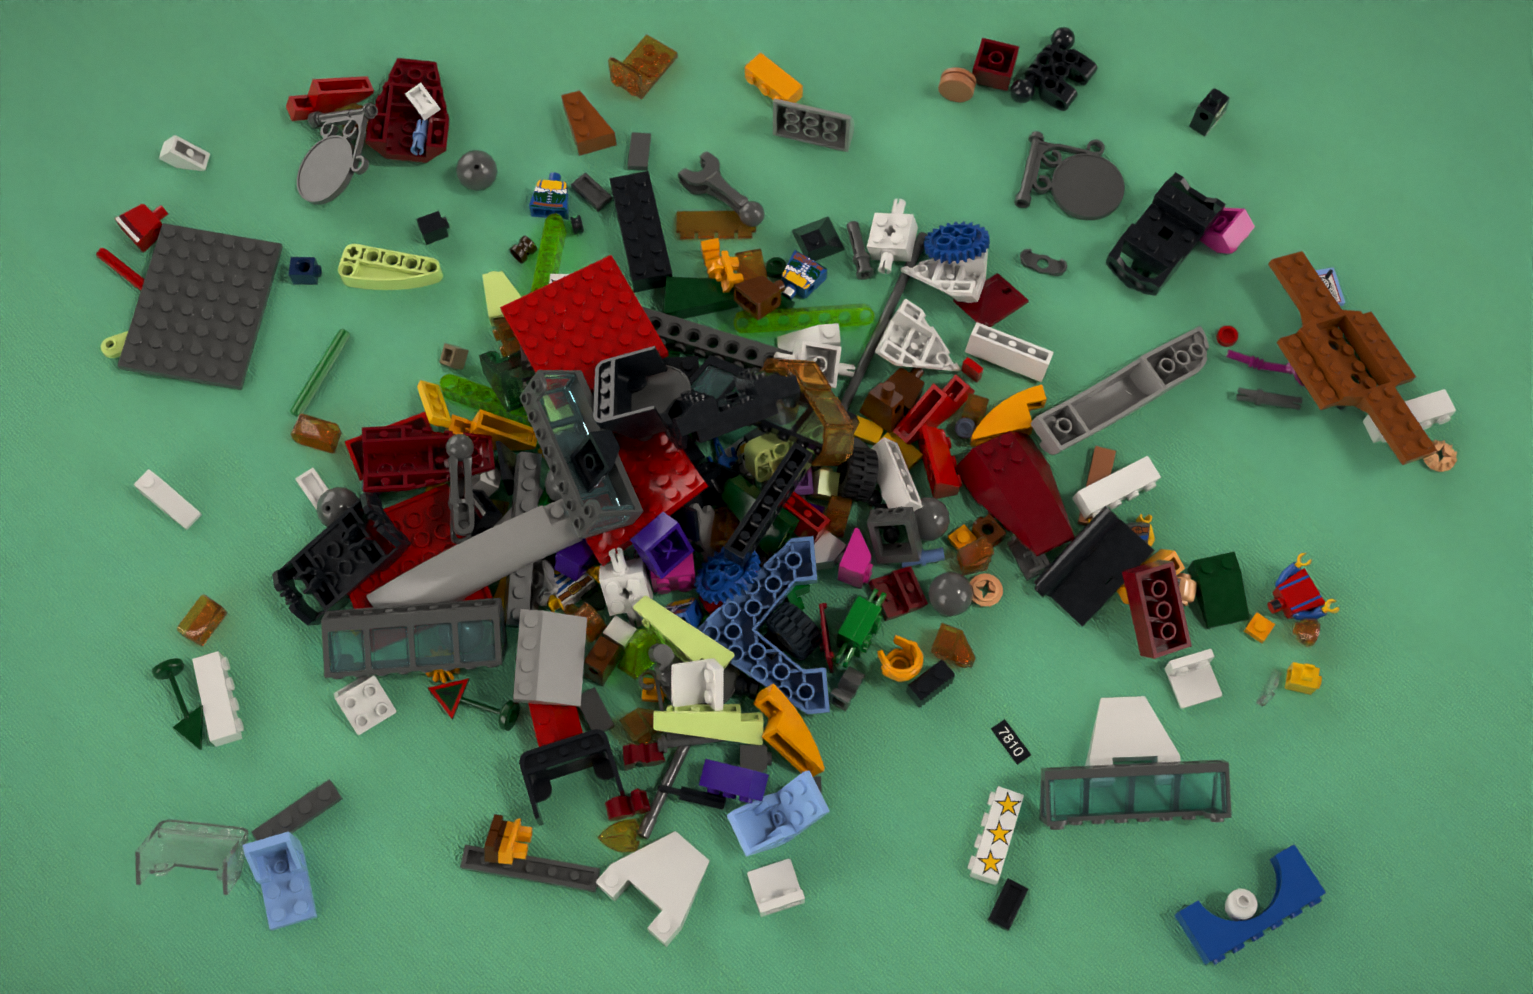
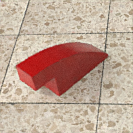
(328, 95)
(933, 408)

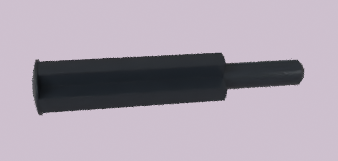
(695, 796)

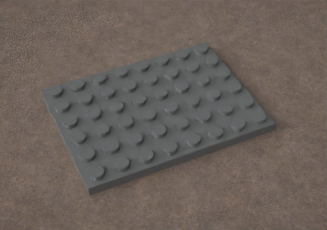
(201, 306)

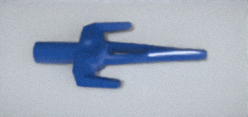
(723, 459)

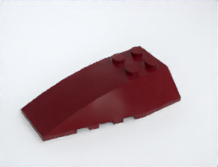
(397, 118)
(414, 458)
(1018, 489)

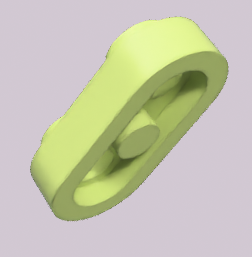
(116, 350)

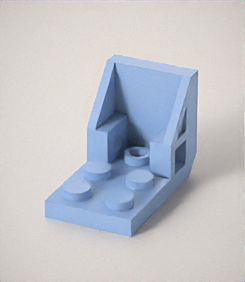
(779, 815)
(284, 879)

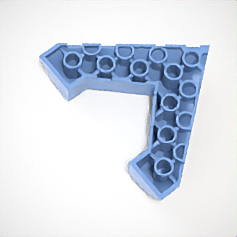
(738, 622)

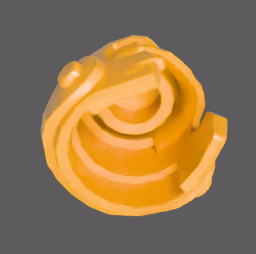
(901, 663)

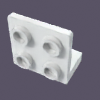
(1193, 679)
(697, 683)
(364, 703)
(775, 887)

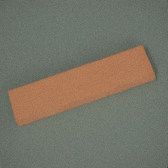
(1100, 468)

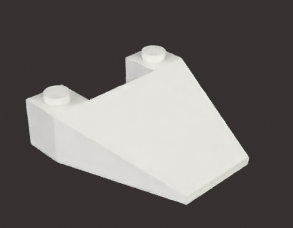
(1129, 732)
(664, 873)

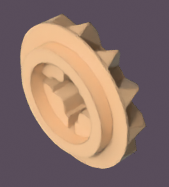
(1445, 463)
(994, 587)

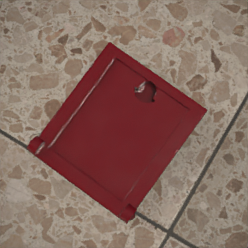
(992, 303)
(825, 645)

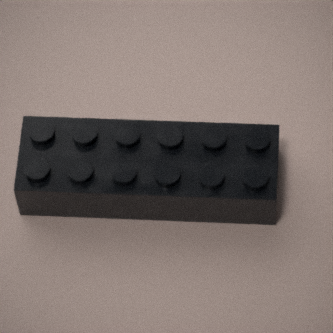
(641, 231)

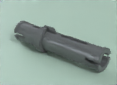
(1260, 397)

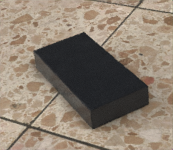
(1007, 904)

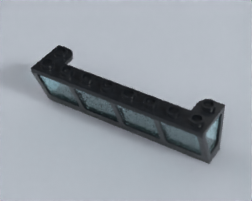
(792, 424)

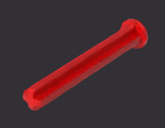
(120, 267)

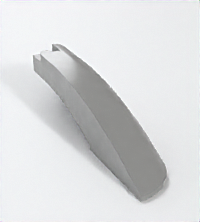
(1108, 400)
(482, 559)

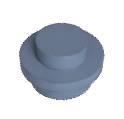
(965, 427)

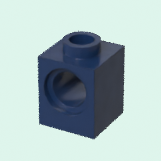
(299, 265)

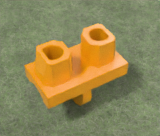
(723, 271)

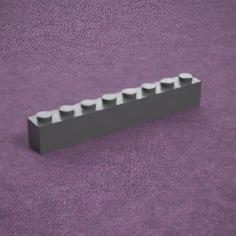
(524, 499)

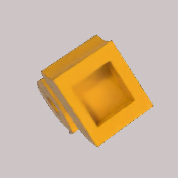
(710, 252)

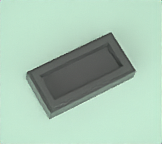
(639, 151)
(591, 192)
(595, 711)

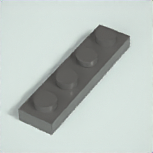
(300, 812)

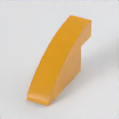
(1010, 415)
(509, 432)
(788, 731)

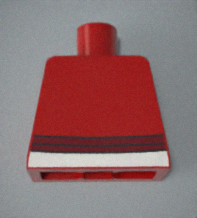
(142, 225)

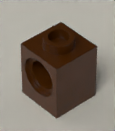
(988, 522)

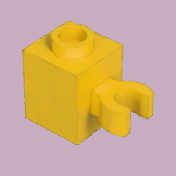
(1303, 678)

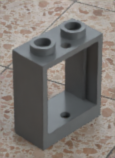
(895, 552)

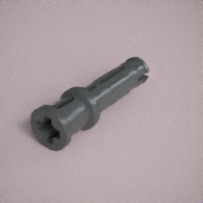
(861, 257)

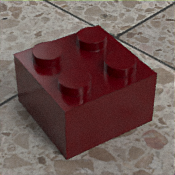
(995, 64)

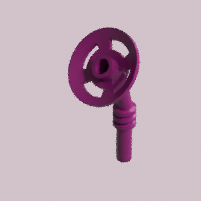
(1261, 364)

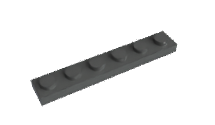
(534, 869)

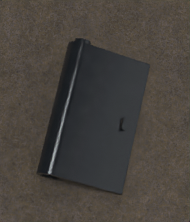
(1084, 567)

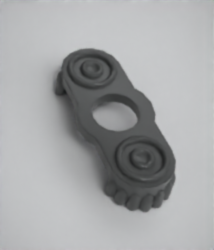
(1030, 260)

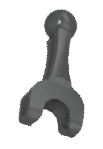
(711, 182)
(460, 448)

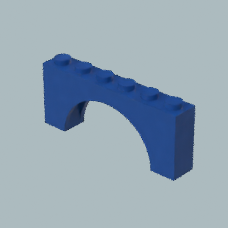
(1294, 889)

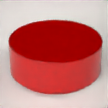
(1227, 336)

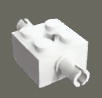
(892, 236)
(824, 355)
(624, 585)

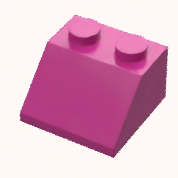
(1228, 230)
(856, 562)

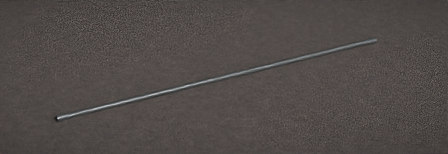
(650, 819)

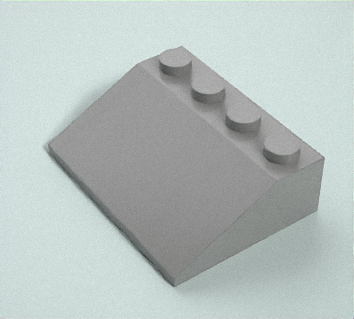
(812, 125)
(550, 658)

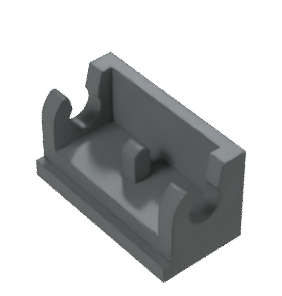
(1029, 564)

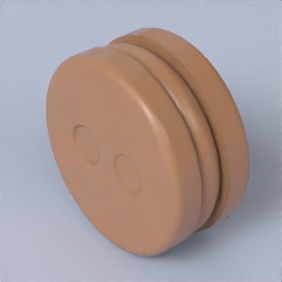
(957, 84)

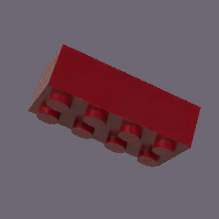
(1156, 608)

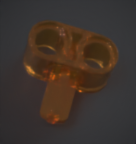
(838, 513)
(595, 624)

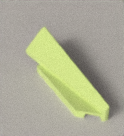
(683, 639)

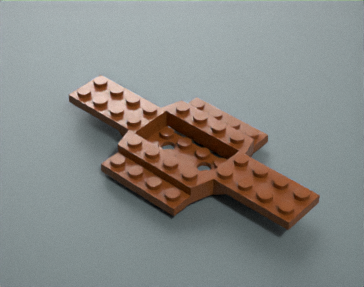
(1329, 372)

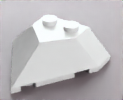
(959, 281)
(912, 342)

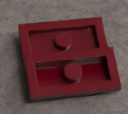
(902, 592)

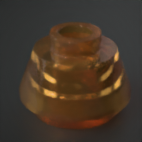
(1307, 631)

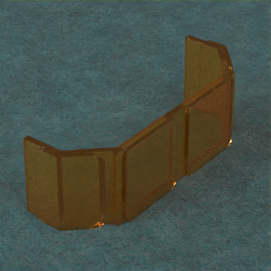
(837, 424)

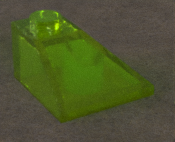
(635, 657)

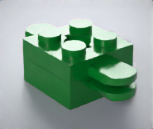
(859, 626)

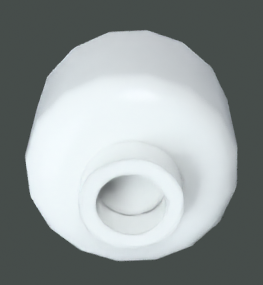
(1241, 905)

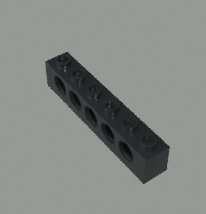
(768, 505)

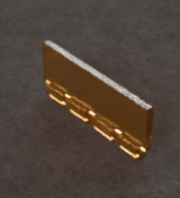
(711, 222)

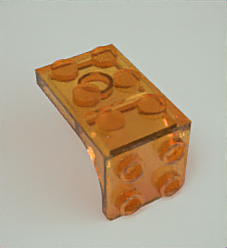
(642, 66)

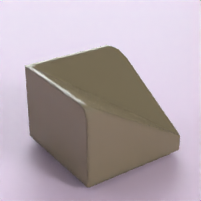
(453, 356)

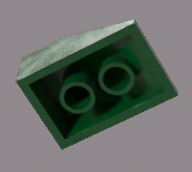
(1220, 589)

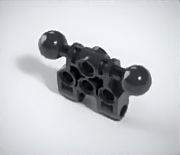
(1052, 69)

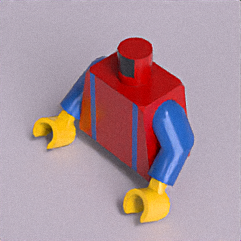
(1298, 595)

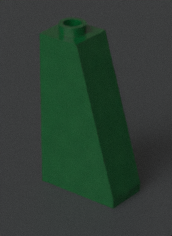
(696, 297)
(740, 496)

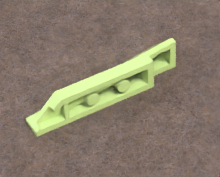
(705, 722)

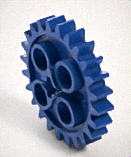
(956, 242)
(724, 578)

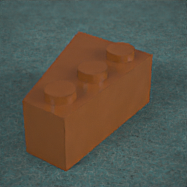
(586, 124)

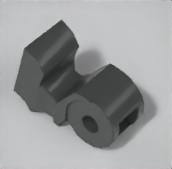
(663, 657)
(846, 688)

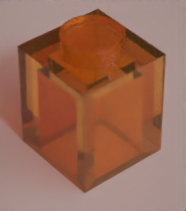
(975, 408)

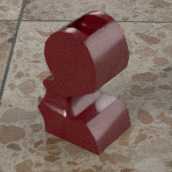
(645, 754)
(625, 806)

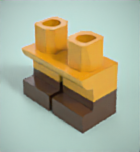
(503, 841)

